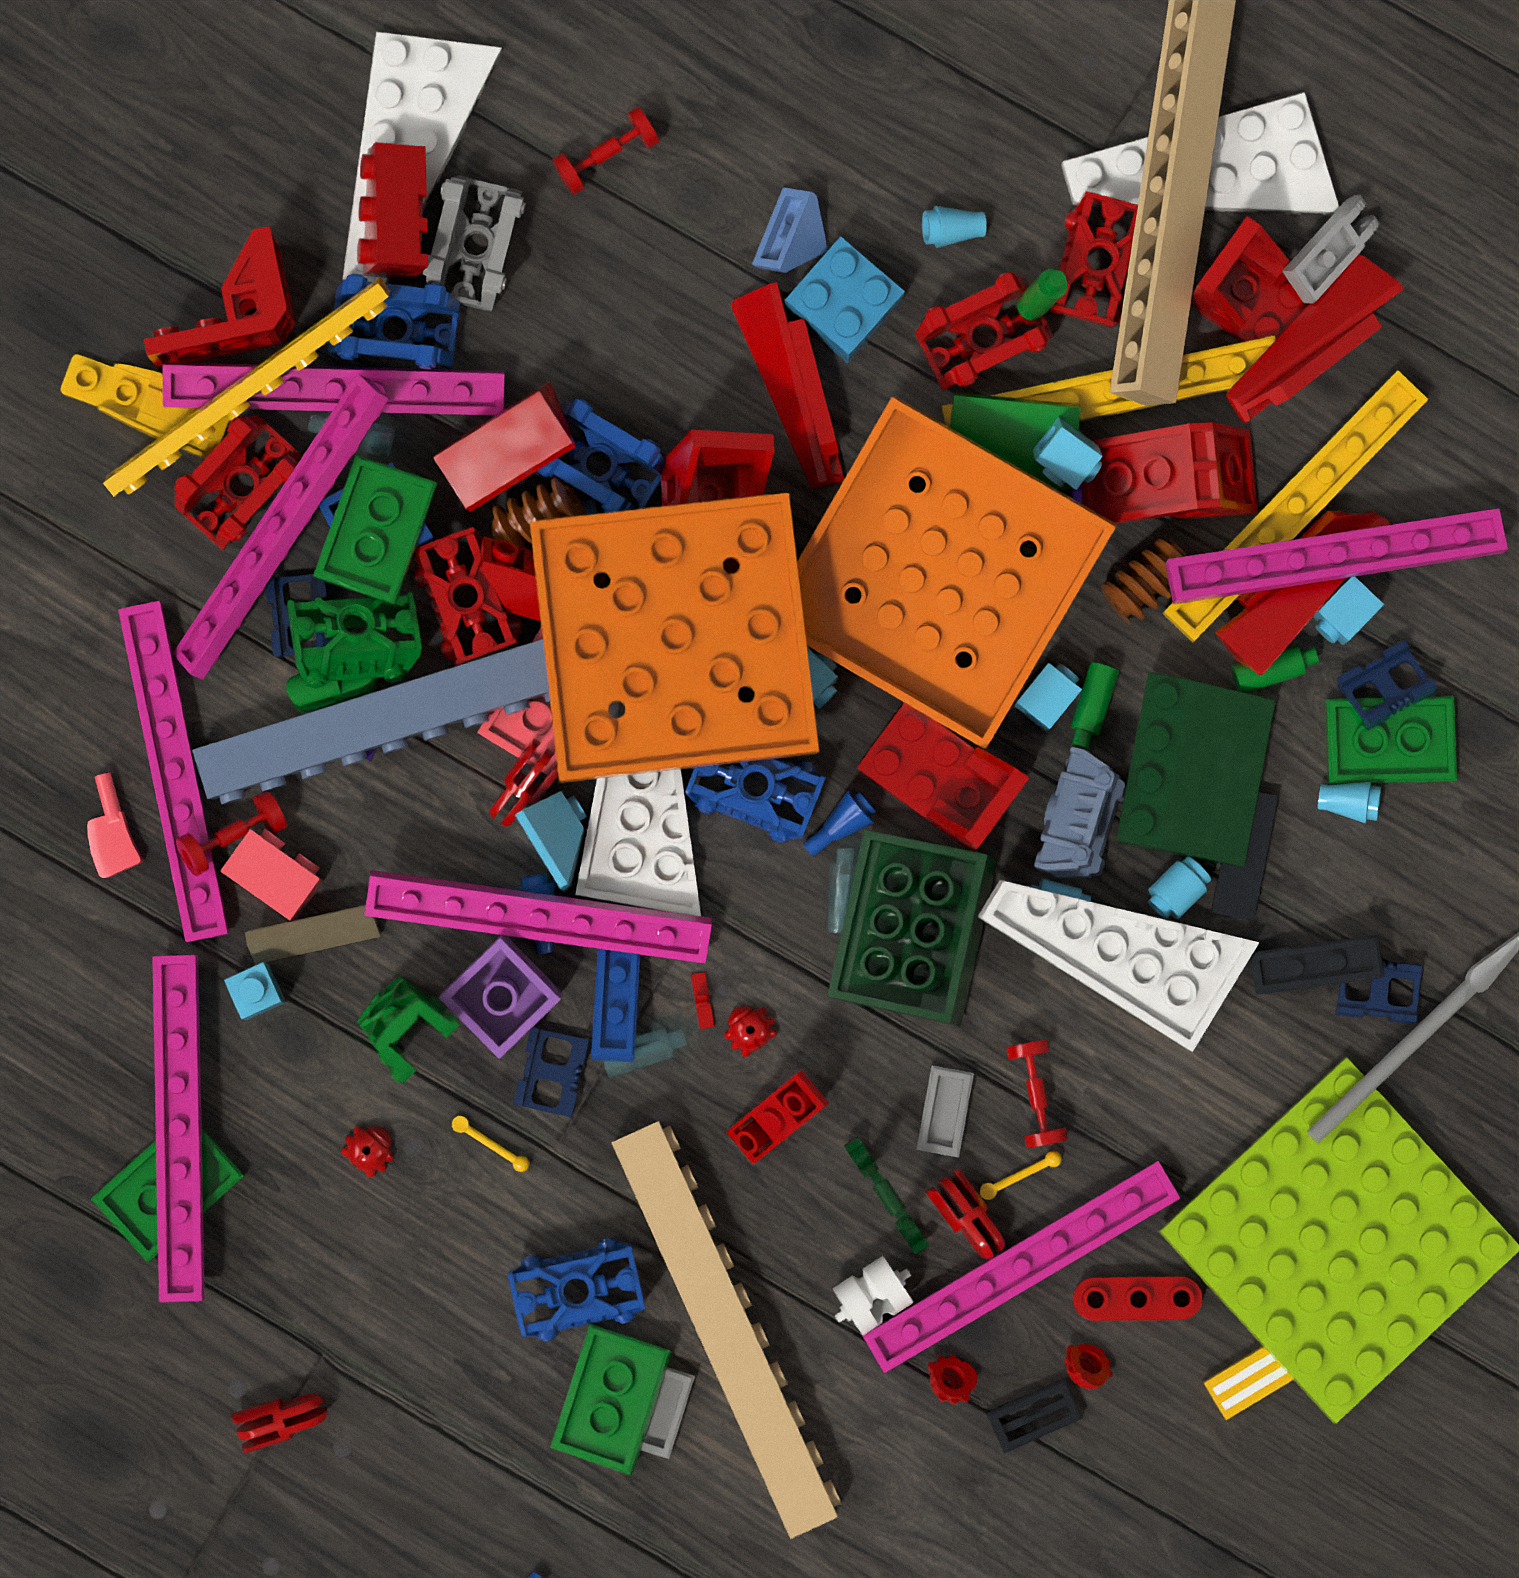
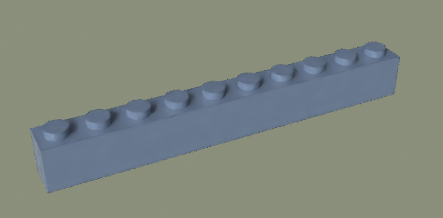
(373, 722)

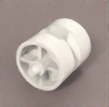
(872, 1295)

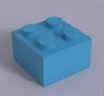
(844, 299)

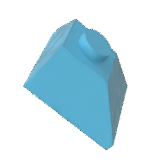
(556, 834)

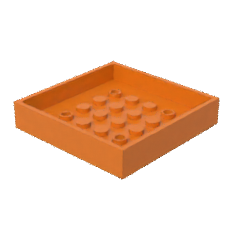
(943, 571)
(674, 637)

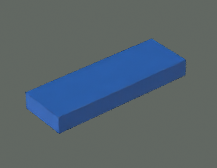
(615, 1006)

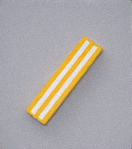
(1246, 1382)

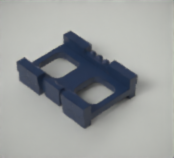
(280, 617)
(1378, 674)
(1377, 1003)
(538, 1069)

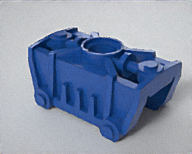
(409, 305)
(619, 448)
(758, 810)
(573, 1266)

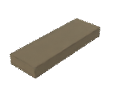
(311, 934)

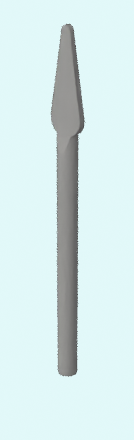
(1477, 979)

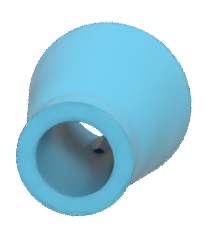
(949, 226)
(1351, 800)

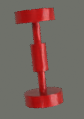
(606, 150)
(268, 813)
(1037, 1094)

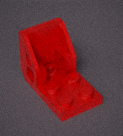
(253, 284)
(1247, 288)
(717, 468)
(1174, 473)
(942, 776)

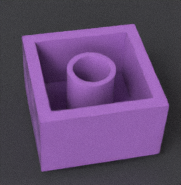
(501, 995)

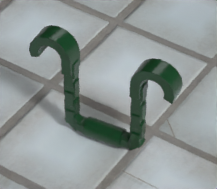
(887, 1195)

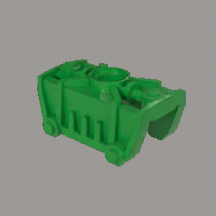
(349, 653)
(393, 1013)

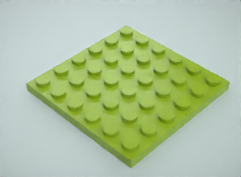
(1340, 1244)

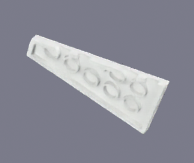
(419, 98)
(1259, 163)
(640, 842)
(1144, 964)

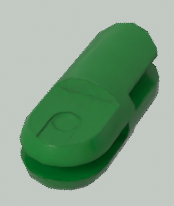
(311, 699)

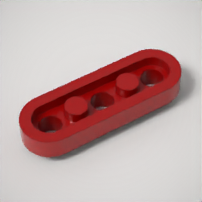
(1117, 1294)

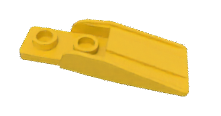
(132, 398)

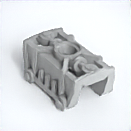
(455, 229)

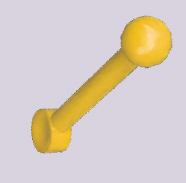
(461, 1124)
(989, 1190)

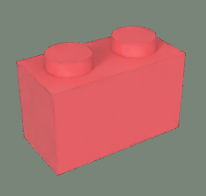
(272, 874)

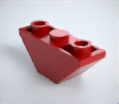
(513, 576)
(777, 1117)

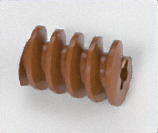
(516, 523)
(1143, 581)

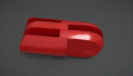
(524, 785)
(967, 1214)
(278, 1420)

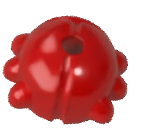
(740, 1019)
(379, 1143)
(1087, 1366)
(952, 1379)

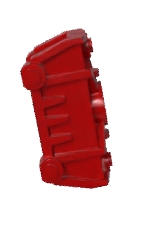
(1075, 262)
(971, 313)
(219, 469)
(449, 614)

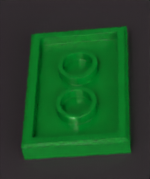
(1011, 426)
(375, 530)
(1407, 748)
(132, 1195)
(611, 1399)

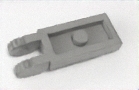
(1330, 250)

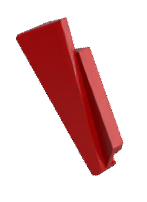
(1316, 338)
(792, 380)
(1279, 614)

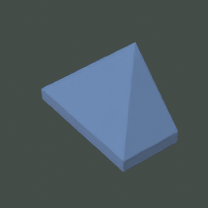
(793, 232)

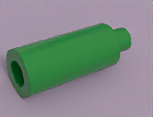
(1042, 294)
(1287, 666)
(1093, 703)

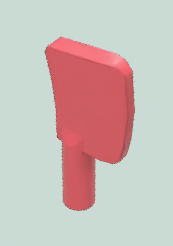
(109, 835)

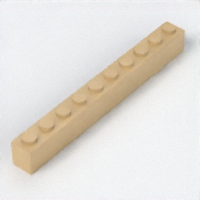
(1172, 201)
(725, 1329)

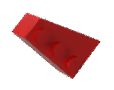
(393, 211)

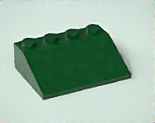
(1195, 770)
(912, 927)

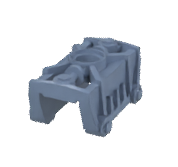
(1079, 818)

